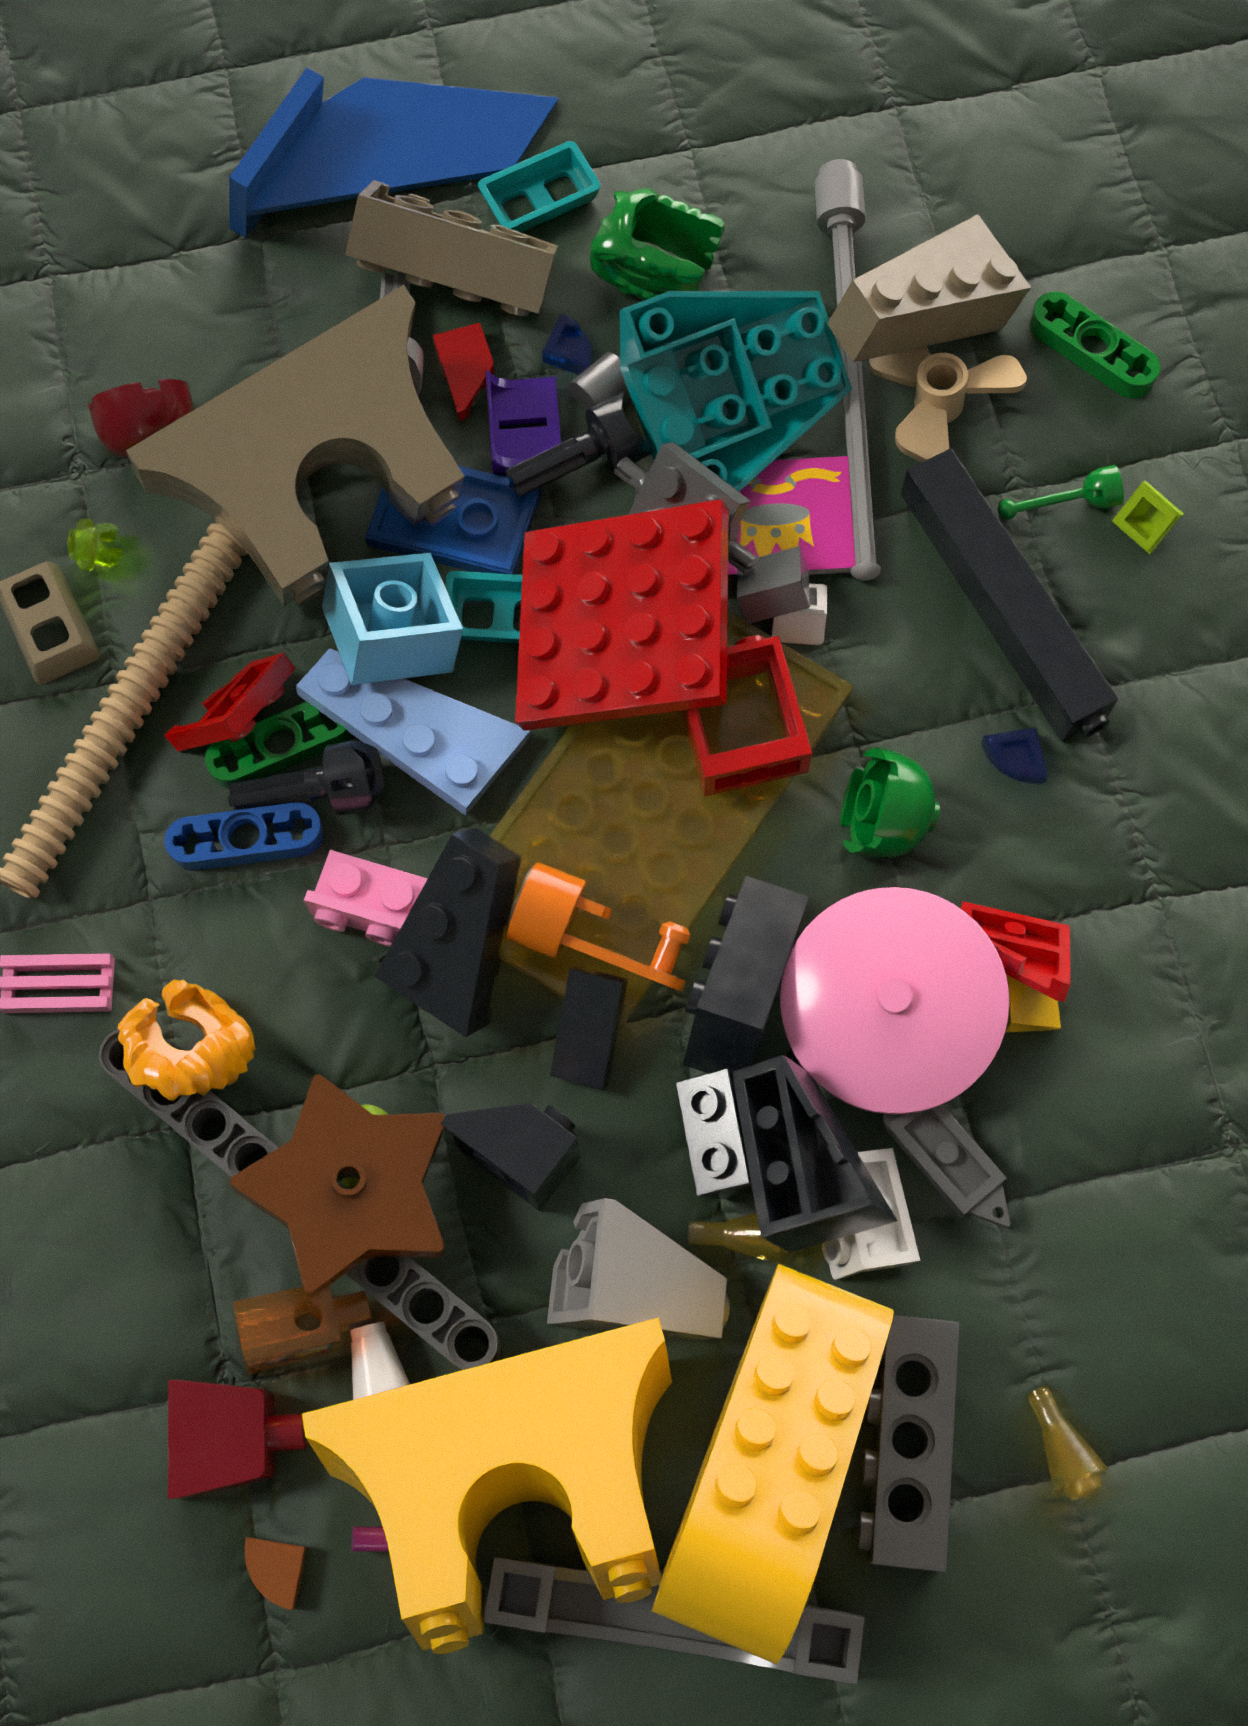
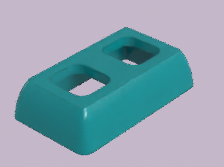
(529, 180)
(500, 589)

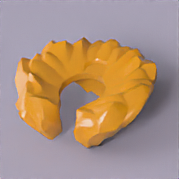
(176, 1072)

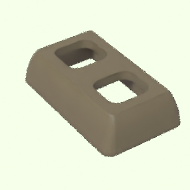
(60, 605)

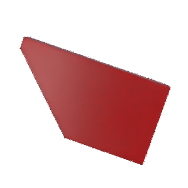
(464, 362)

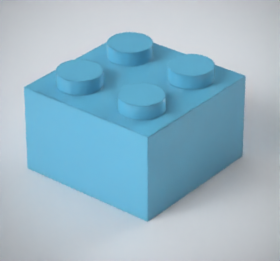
(391, 618)

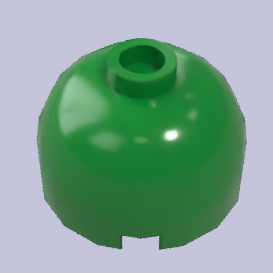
(888, 805)

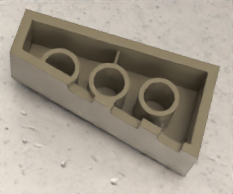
(449, 250)
(931, 295)

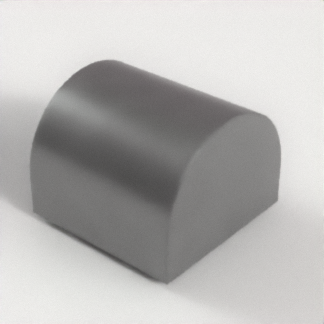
(600, 383)

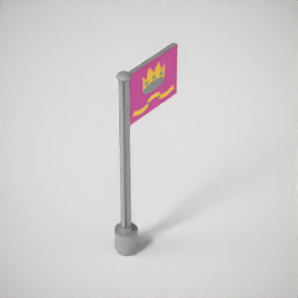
(826, 499)

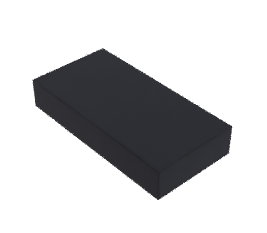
(588, 1027)

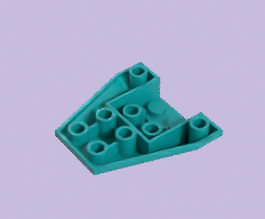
(730, 374)

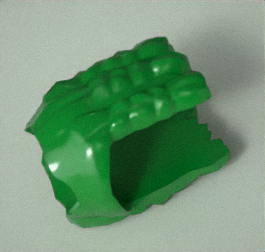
(673, 225)

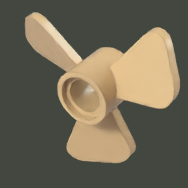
(925, 427)

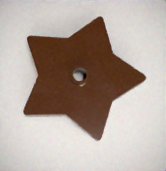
(340, 1226)

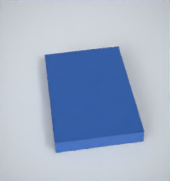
(478, 536)

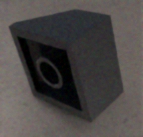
(518, 1146)

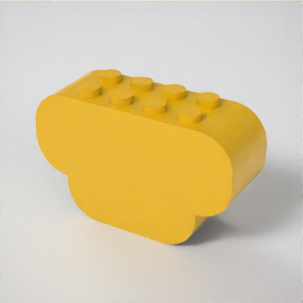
(775, 1466)

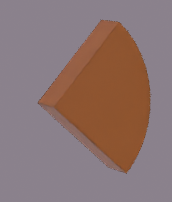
(276, 1569)

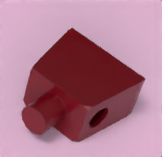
(224, 1437)

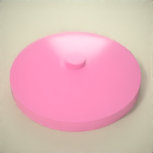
(894, 1000)

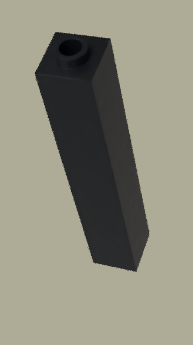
(1008, 597)

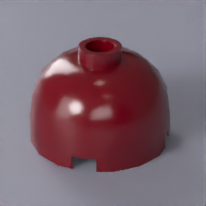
(133, 413)

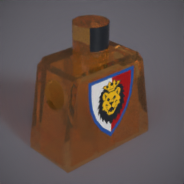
(270, 1332)

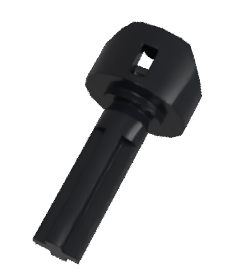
(607, 438)
(342, 778)

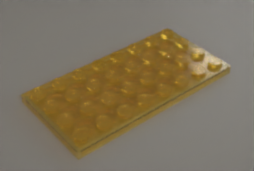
(632, 819)

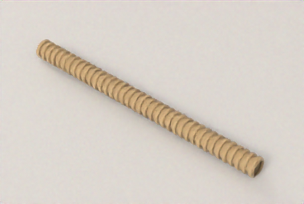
(122, 711)

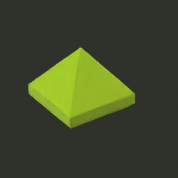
(1147, 517)

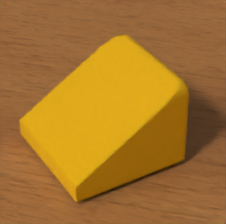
(1030, 1009)

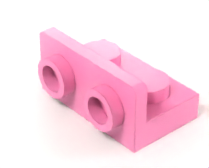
(363, 897)

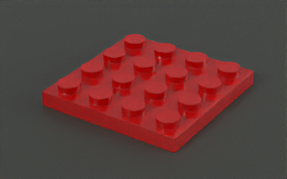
(624, 617)

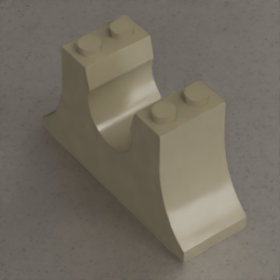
(318, 406)

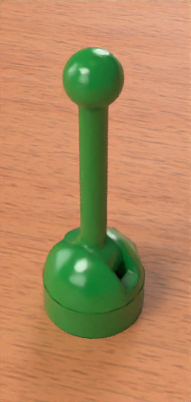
(1100, 489)

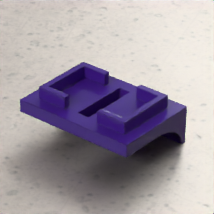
(521, 403)

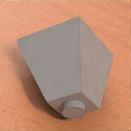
(633, 1273)

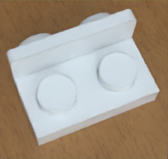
(882, 1246)

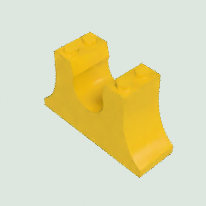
(521, 1429)

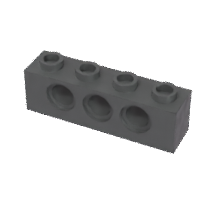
(923, 1538)

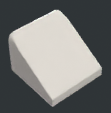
(807, 624)

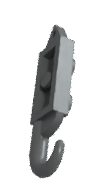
(951, 1162)

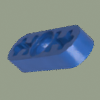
(204, 825)

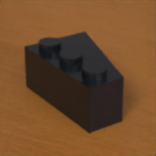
(743, 976)
(800, 1160)

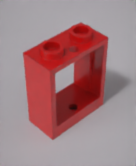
(761, 761)

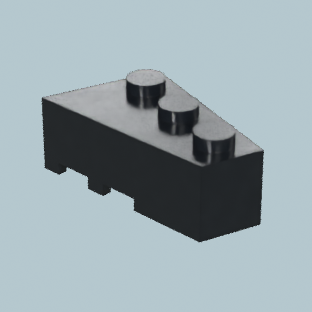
(455, 932)

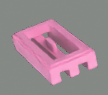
(57, 962)

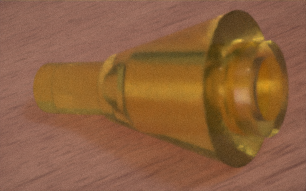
(739, 1235)
(1070, 1459)

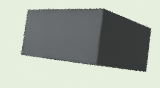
(775, 586)

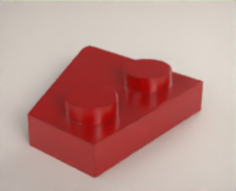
(236, 704)
(1029, 948)

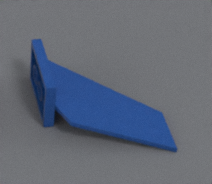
(378, 132)

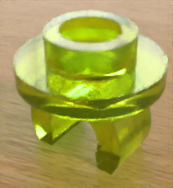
(86, 546)

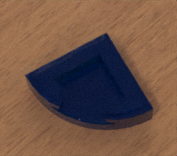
(568, 347)
(1017, 755)

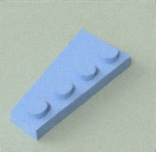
(420, 731)

